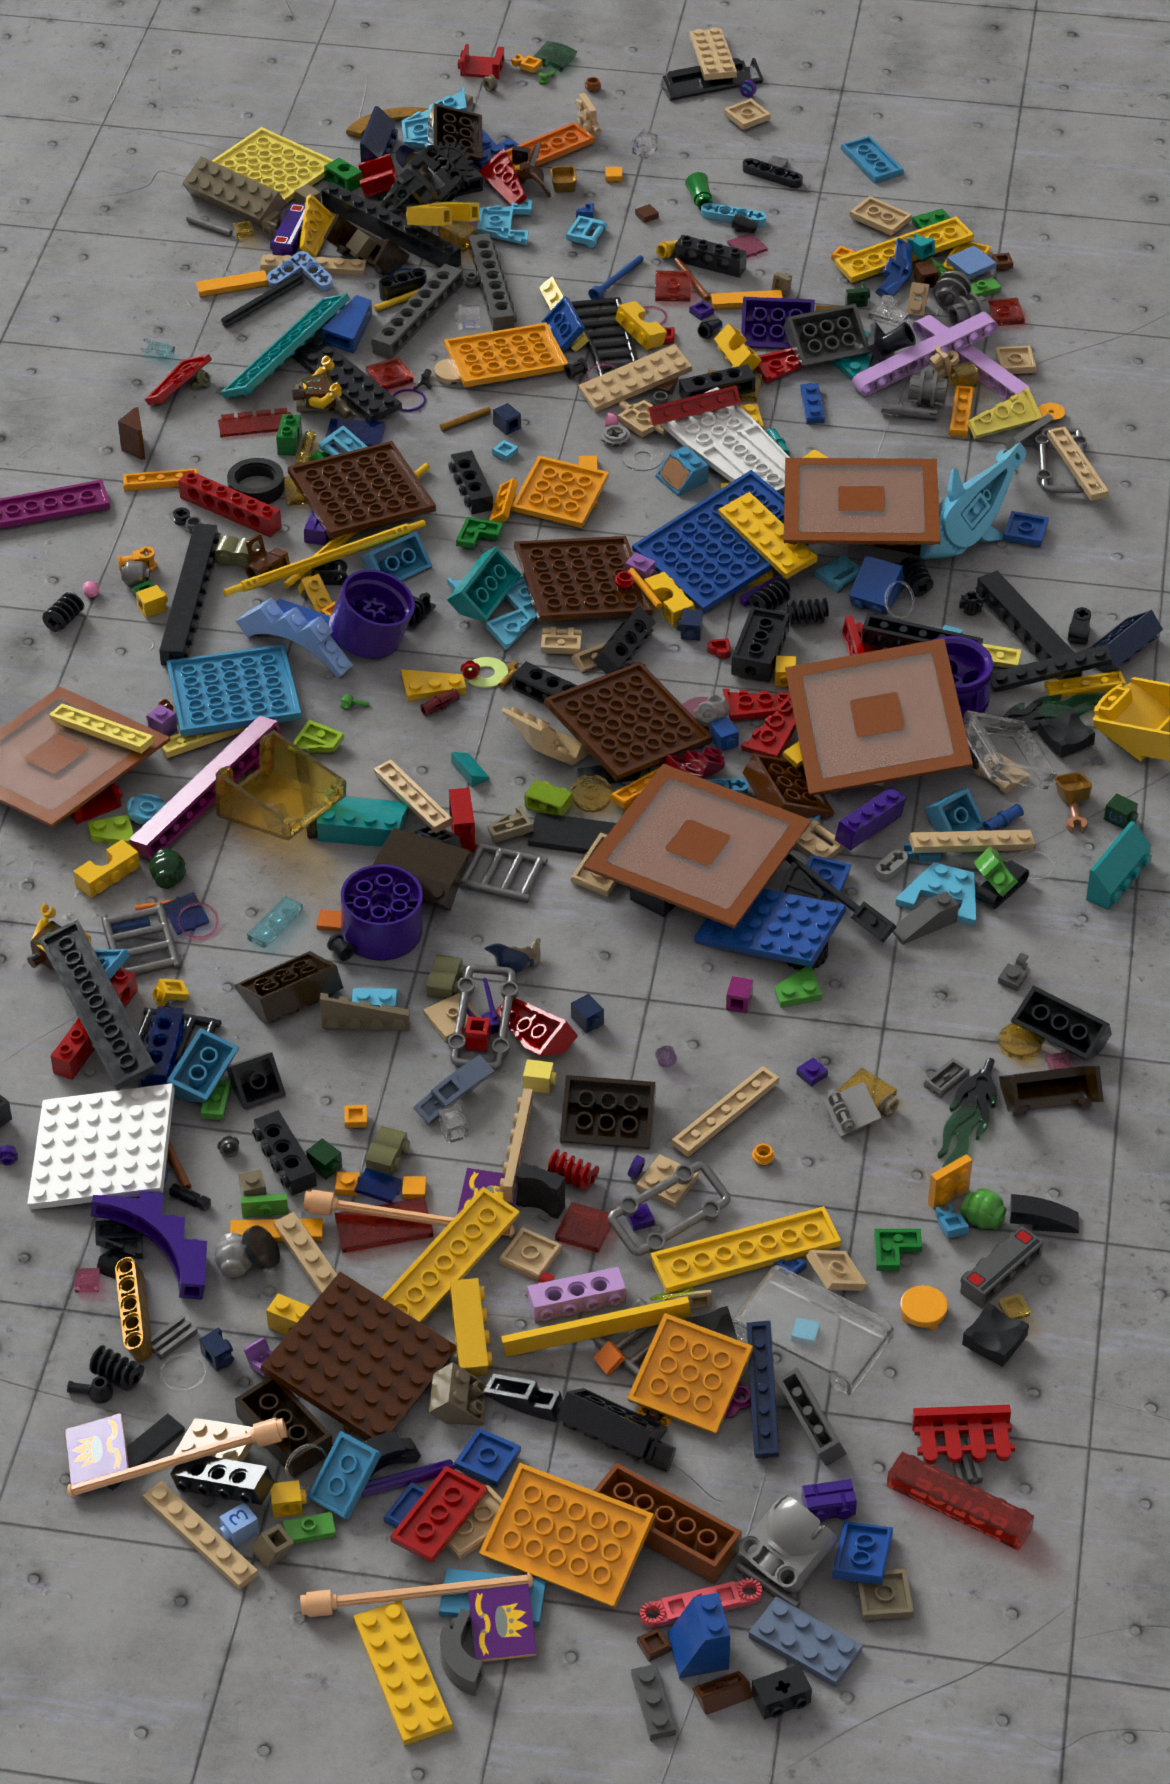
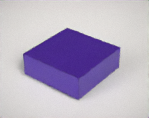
(701, 310)

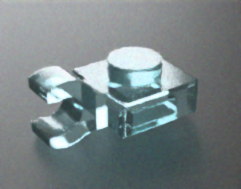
(162, 349)

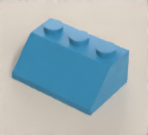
(399, 558)
(202, 1066)

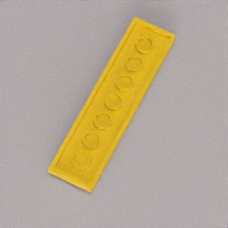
(874, 258)
(744, 1249)
(451, 1255)

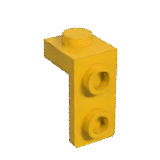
(316, 591)

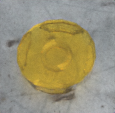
(591, 793)
(1019, 1042)

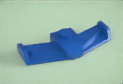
(897, 270)

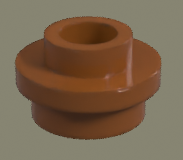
(592, 84)

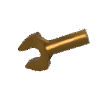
(511, 667)

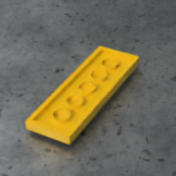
(766, 535)
(402, 1672)

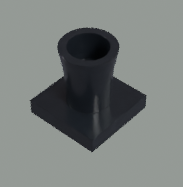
(884, 345)

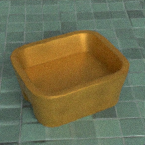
(563, 178)
(1073, 787)

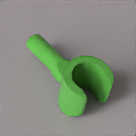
(544, 78)
(348, 700)

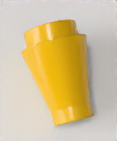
(666, 249)

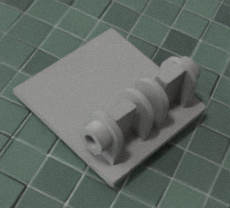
(851, 1108)

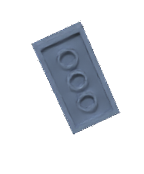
(805, 1641)

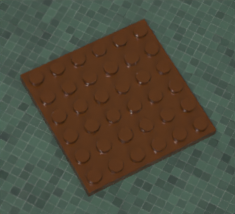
(361, 489)
(577, 578)
(628, 720)
(358, 1358)

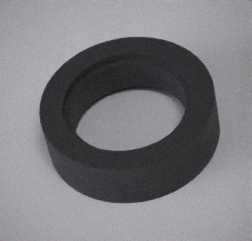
(258, 467)

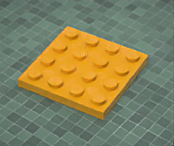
(560, 491)
(690, 1373)

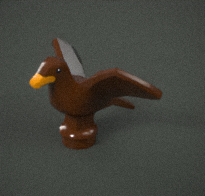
(528, 169)

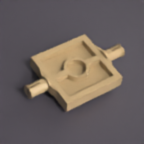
(587, 115)
(637, 418)

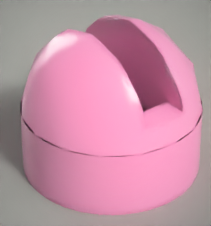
(611, 419)
(90, 589)

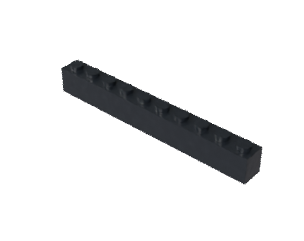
(390, 226)
(190, 593)

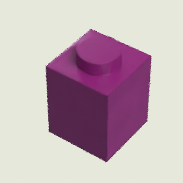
(739, 994)

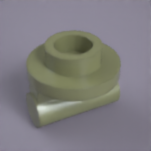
(201, 379)

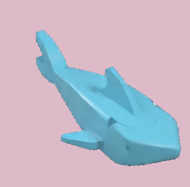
(972, 506)

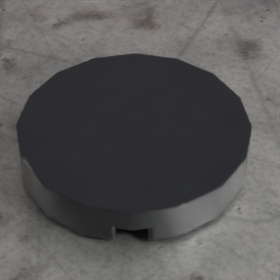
(261, 1247)

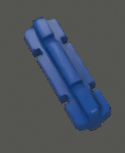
(131, 925)

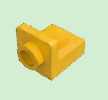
(169, 990)

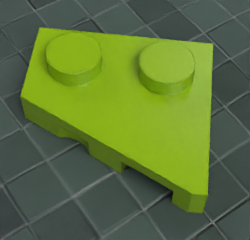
(318, 738)
(111, 830)

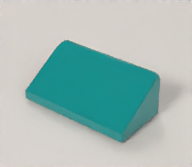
(468, 768)

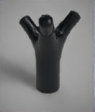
(424, 379)

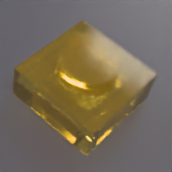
(243, 229)
(1014, 1306)

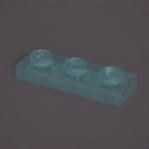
(274, 921)

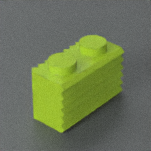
(548, 798)

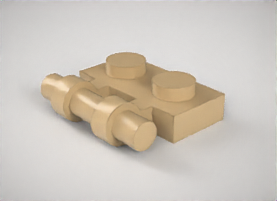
(561, 640)

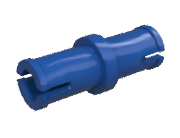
(1003, 818)

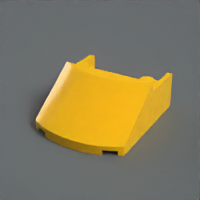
(1137, 718)

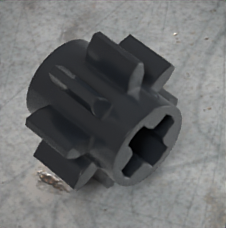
(971, 603)

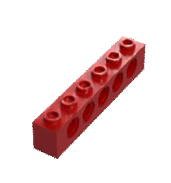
(230, 504)
(76, 1045)

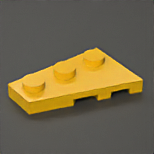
(427, 684)

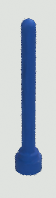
(597, 292)

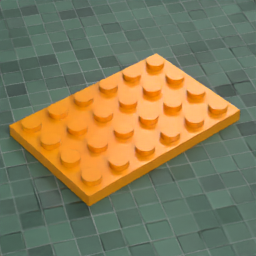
(505, 354)
(567, 1535)

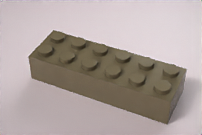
(232, 191)

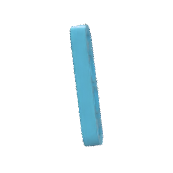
(715, 212)

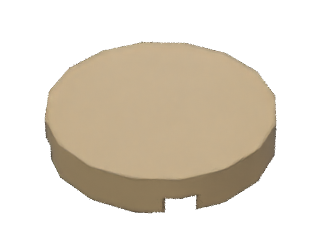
(446, 372)

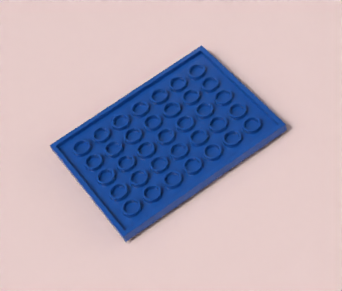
(705, 551)

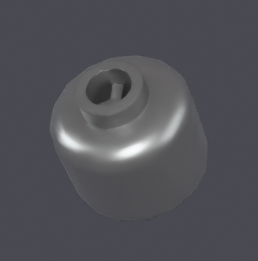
(135, 573)

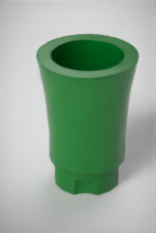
(698, 186)

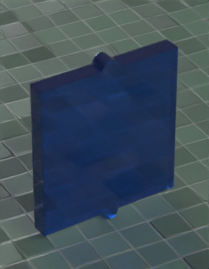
(190, 918)
(378, 1185)

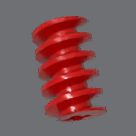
(573, 1172)

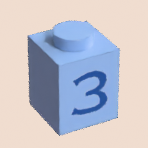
(238, 1525)

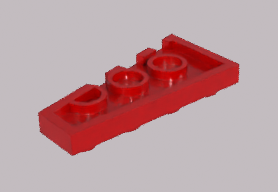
(778, 364)

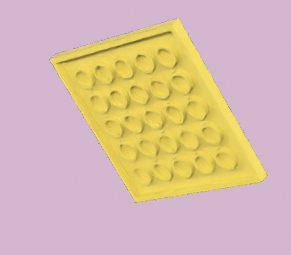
(275, 162)

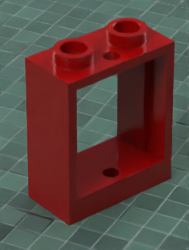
(463, 817)

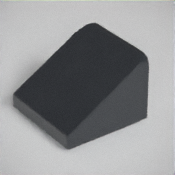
(108, 1261)

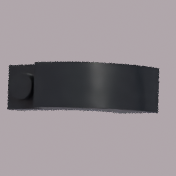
(393, 1450)

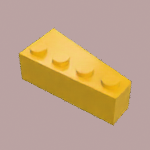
(469, 1326)

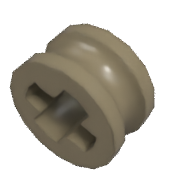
(490, 83)
(888, 1105)

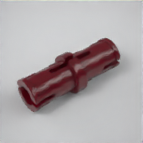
(439, 702)

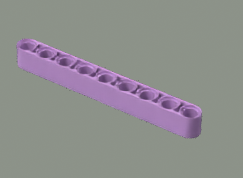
(918, 356)
(990, 372)

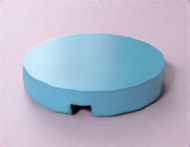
(143, 807)

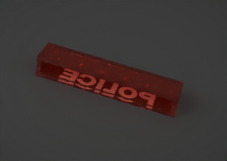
(960, 1500)

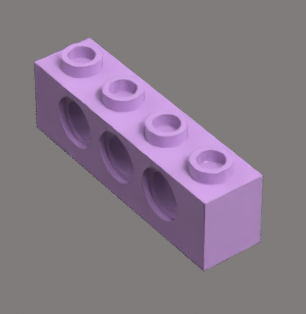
(576, 1294)

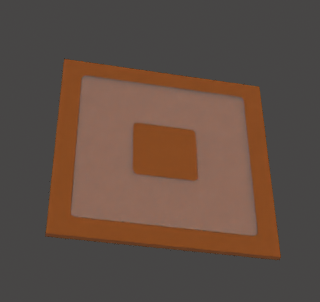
(861, 501)
(878, 717)
(56, 769)
(698, 845)

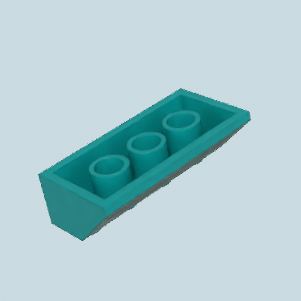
(484, 585)
(1118, 867)

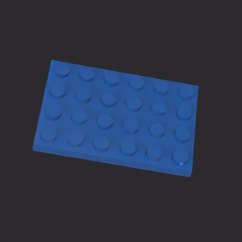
(778, 928)

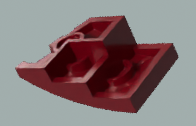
(698, 764)

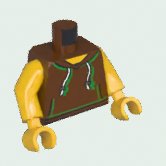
(318, 388)
(43, 928)

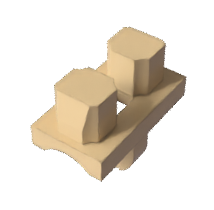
(915, 306)
(942, 363)

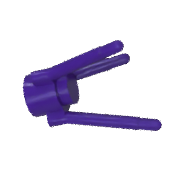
(494, 1022)

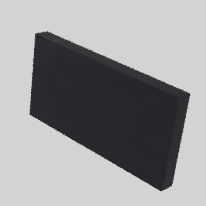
(566, 832)

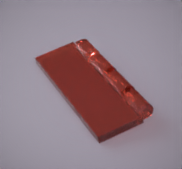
(250, 424)

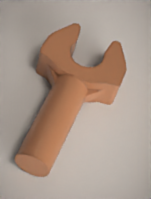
(1075, 819)

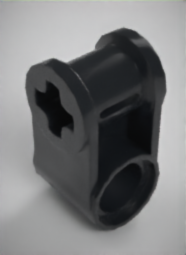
(329, 572)
(1080, 626)

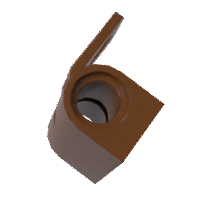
(262, 560)

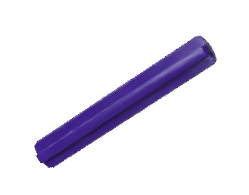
(405, 1478)

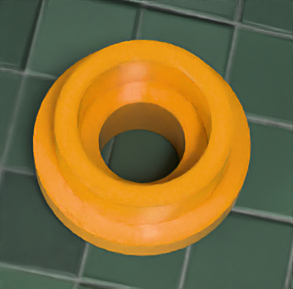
(763, 1154)

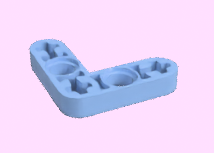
(304, 267)

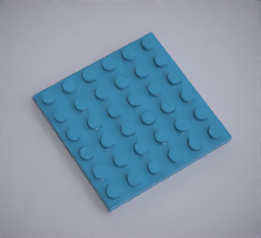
(232, 689)

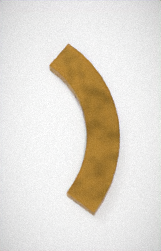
(358, 127)

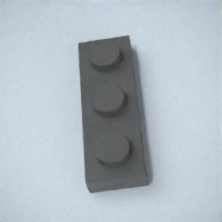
(653, 1702)

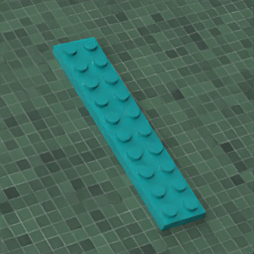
(285, 346)

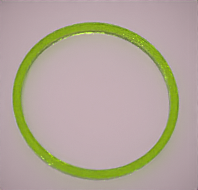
(689, 1289)

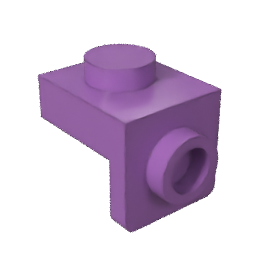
(643, 566)
(257, 1354)

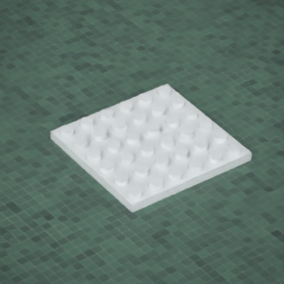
(101, 1146)

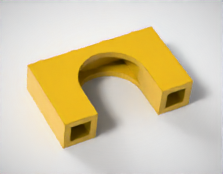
(442, 213)

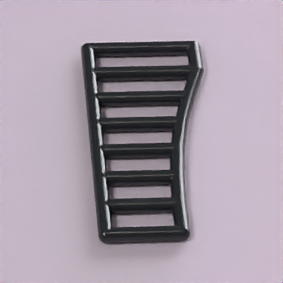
(593, 347)

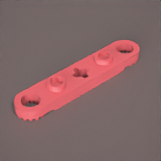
(672, 1607)

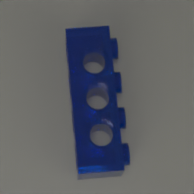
(164, 1043)

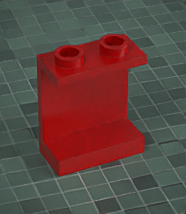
(481, 66)
(378, 175)
(102, 803)

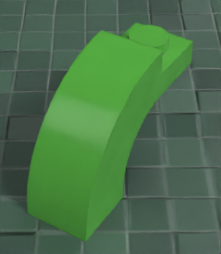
(993, 869)

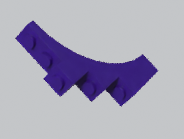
(167, 1232)

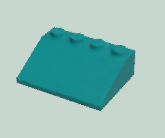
(361, 821)

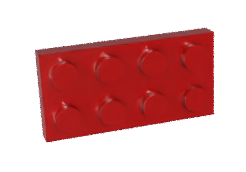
(438, 1514)

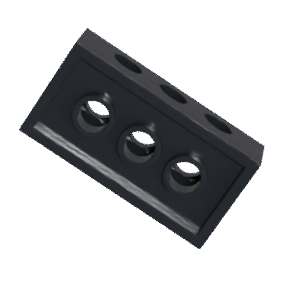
(759, 624)

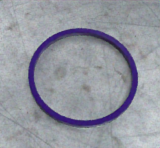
(407, 410)

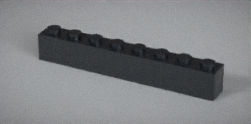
(1022, 618)

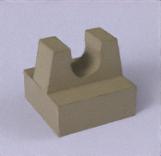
(782, 282)

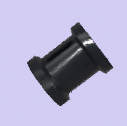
(576, 368)
(341, 947)

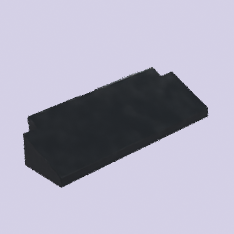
(690, 81)

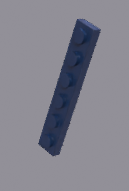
(763, 1390)

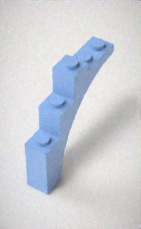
(292, 625)

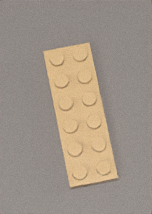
(713, 54)
(635, 378)

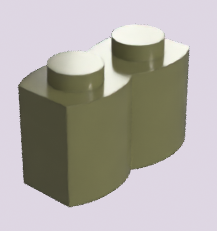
(233, 551)
(445, 976)
(387, 1150)

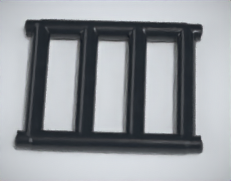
(191, 1020)

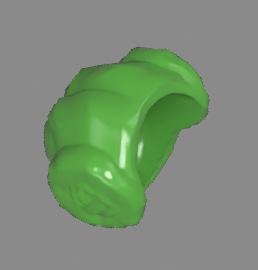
(983, 1209)

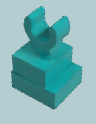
(922, 246)

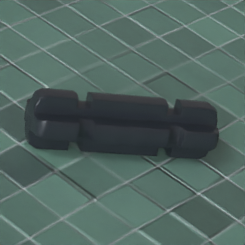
(189, 1196)

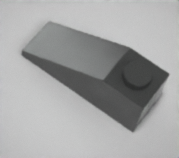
(928, 917)

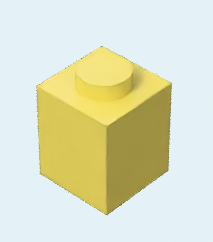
(539, 1076)

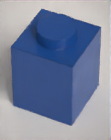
(724, 734)

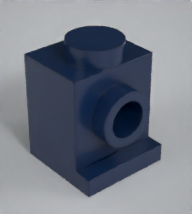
(216, 1349)

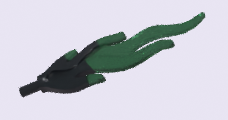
(1050, 708)
(973, 1111)

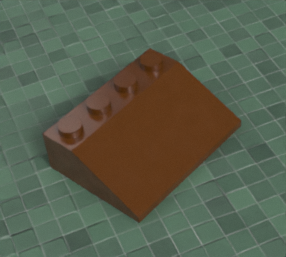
(784, 786)

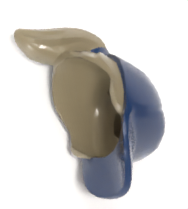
(406, 154)
(516, 957)

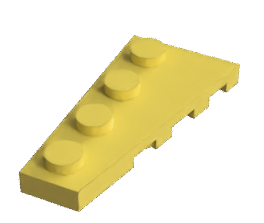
(1011, 414)

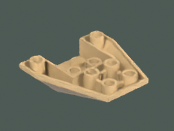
(546, 739)

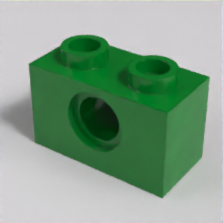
(343, 174)
(289, 434)

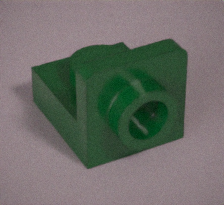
(858, 296)

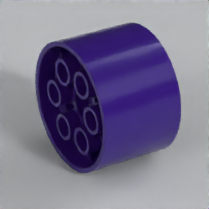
(371, 614)
(394, 910)

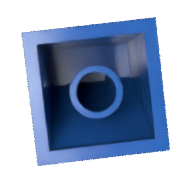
(873, 582)
(701, 1637)

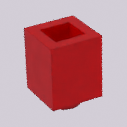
(477, 1034)

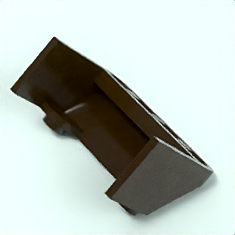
(384, 257)
(1052, 1088)

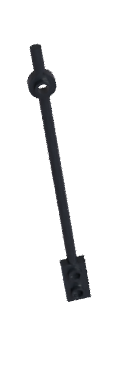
(863, 915)

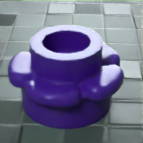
(8, 1155)

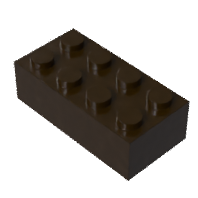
(274, 1400)

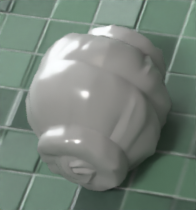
(712, 710)
(231, 1256)

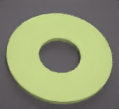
(497, 665)

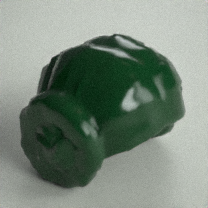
(167, 868)

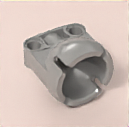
(788, 1543)

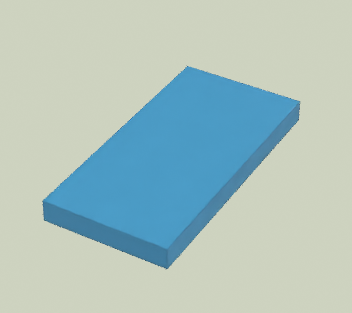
(872, 159)
(451, 1604)

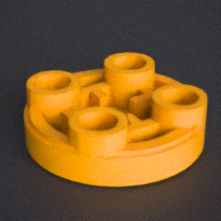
(924, 1307)

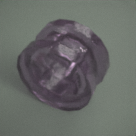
(665, 1056)

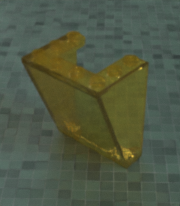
(282, 794)

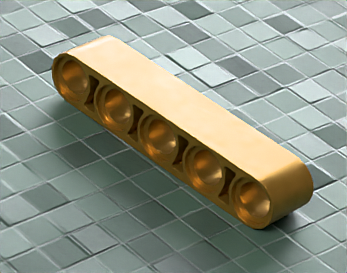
(133, 1309)

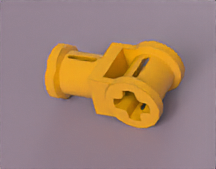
(139, 555)

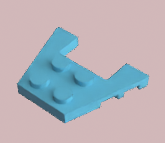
(498, 222)
(939, 879)

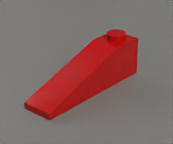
(539, 1030)

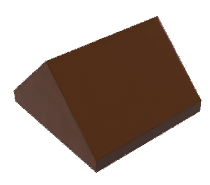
(131, 434)

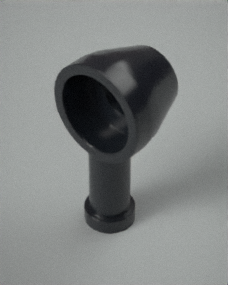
(99, 1391)

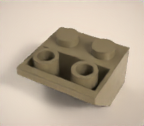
(457, 1396)

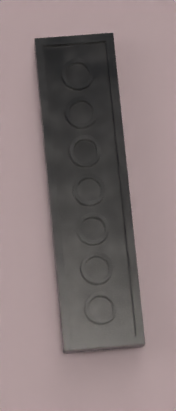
(356, 386)

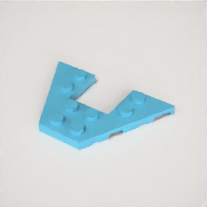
(416, 127)
(512, 625)

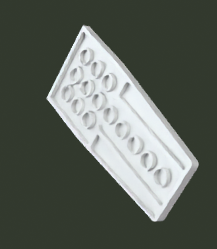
(732, 444)

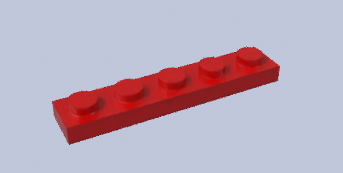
(694, 405)

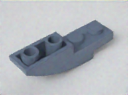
(453, 1088)

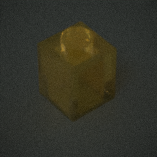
(964, 375)

